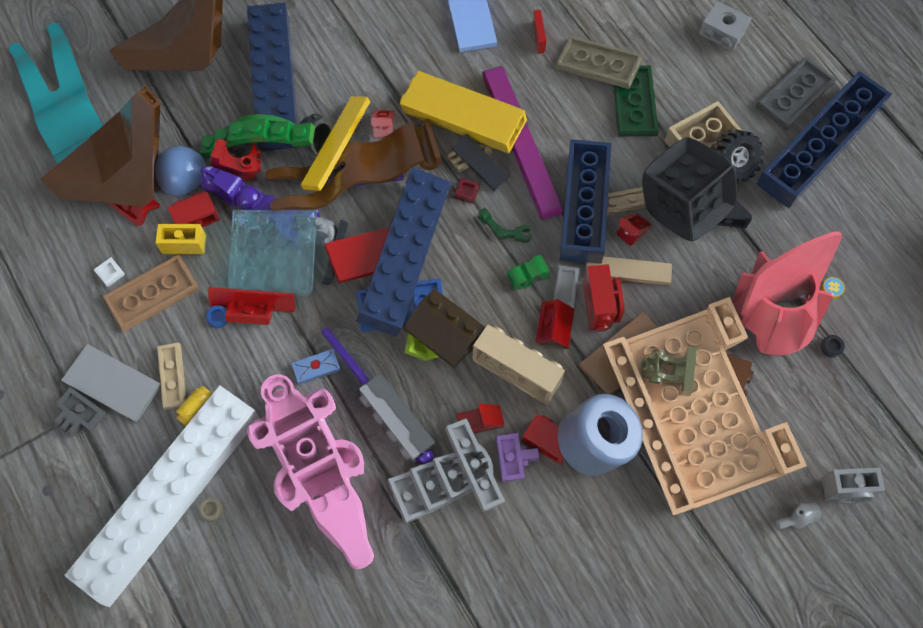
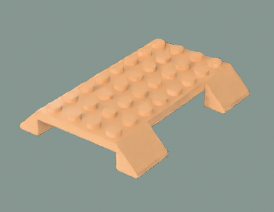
(708, 440)

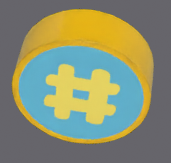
(833, 286)

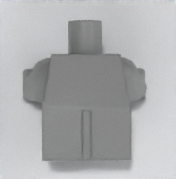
(325, 231)

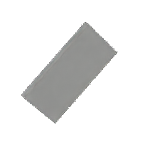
(111, 383)

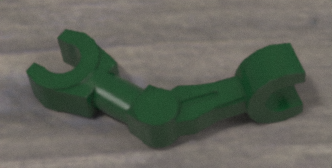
(501, 233)

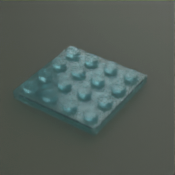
(272, 251)

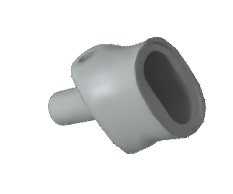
(801, 516)

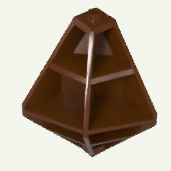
(178, 42)
(116, 160)

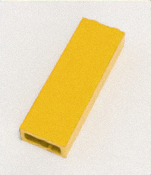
(463, 111)

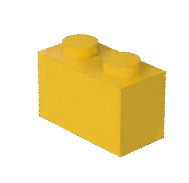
(181, 239)

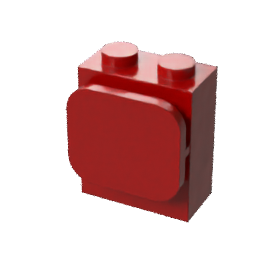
(602, 298)

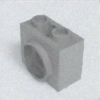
(725, 26)
(853, 485)

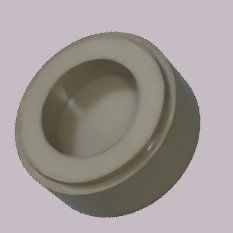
(211, 509)

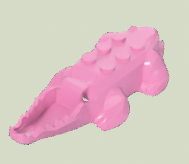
(314, 464)

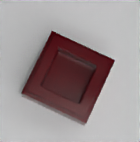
(466, 190)

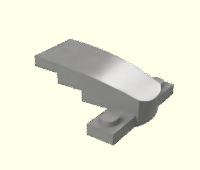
(448, 478)

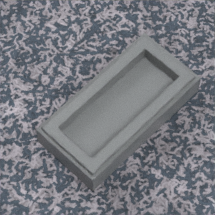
(566, 284)

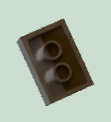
(444, 328)

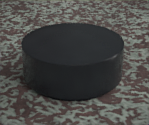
(832, 346)

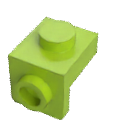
(418, 350)

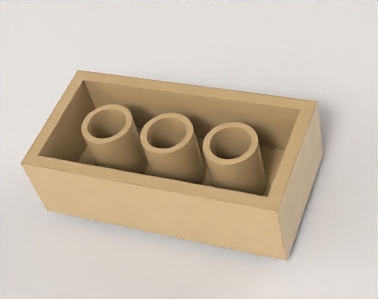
(518, 364)

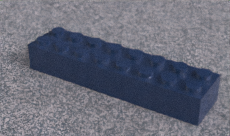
(272, 65)
(823, 139)
(403, 252)

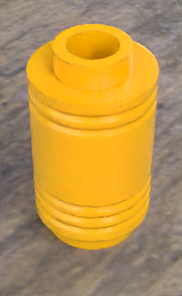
(192, 405)

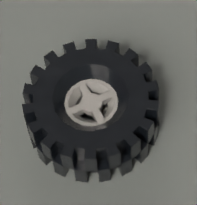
(745, 148)

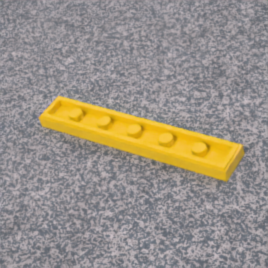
(335, 143)

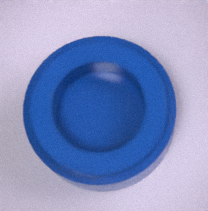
(216, 316)

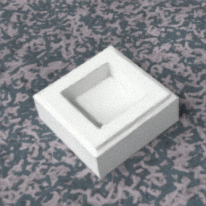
(109, 272)

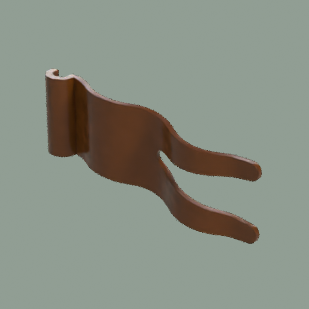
(365, 163)

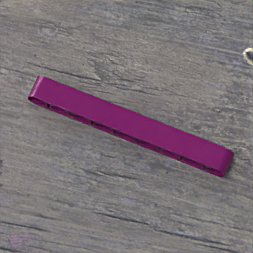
(525, 150)

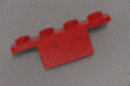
(250, 305)

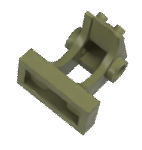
(683, 371)

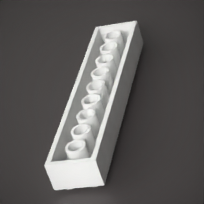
(162, 497)

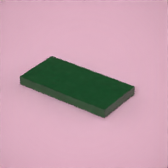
(637, 106)

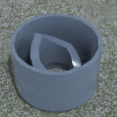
(583, 444)

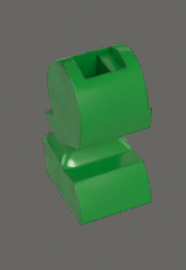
(524, 275)

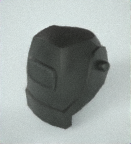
(321, 133)

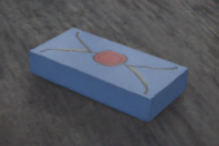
(315, 366)

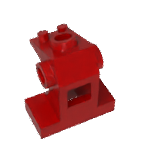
(224, 161)

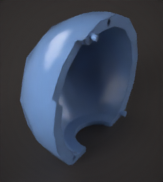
(179, 170)

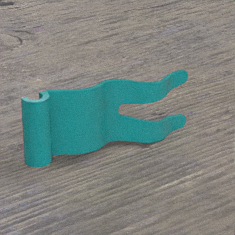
(64, 115)

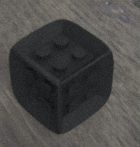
(690, 188)

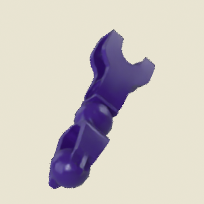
(233, 190)

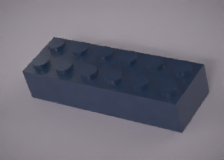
(586, 201)

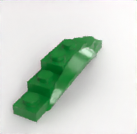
(259, 129)

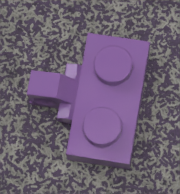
(513, 457)

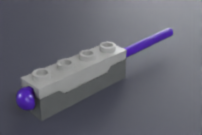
(389, 410)

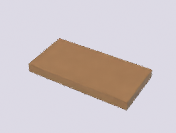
(151, 293)
(597, 364)

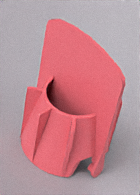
(786, 278)

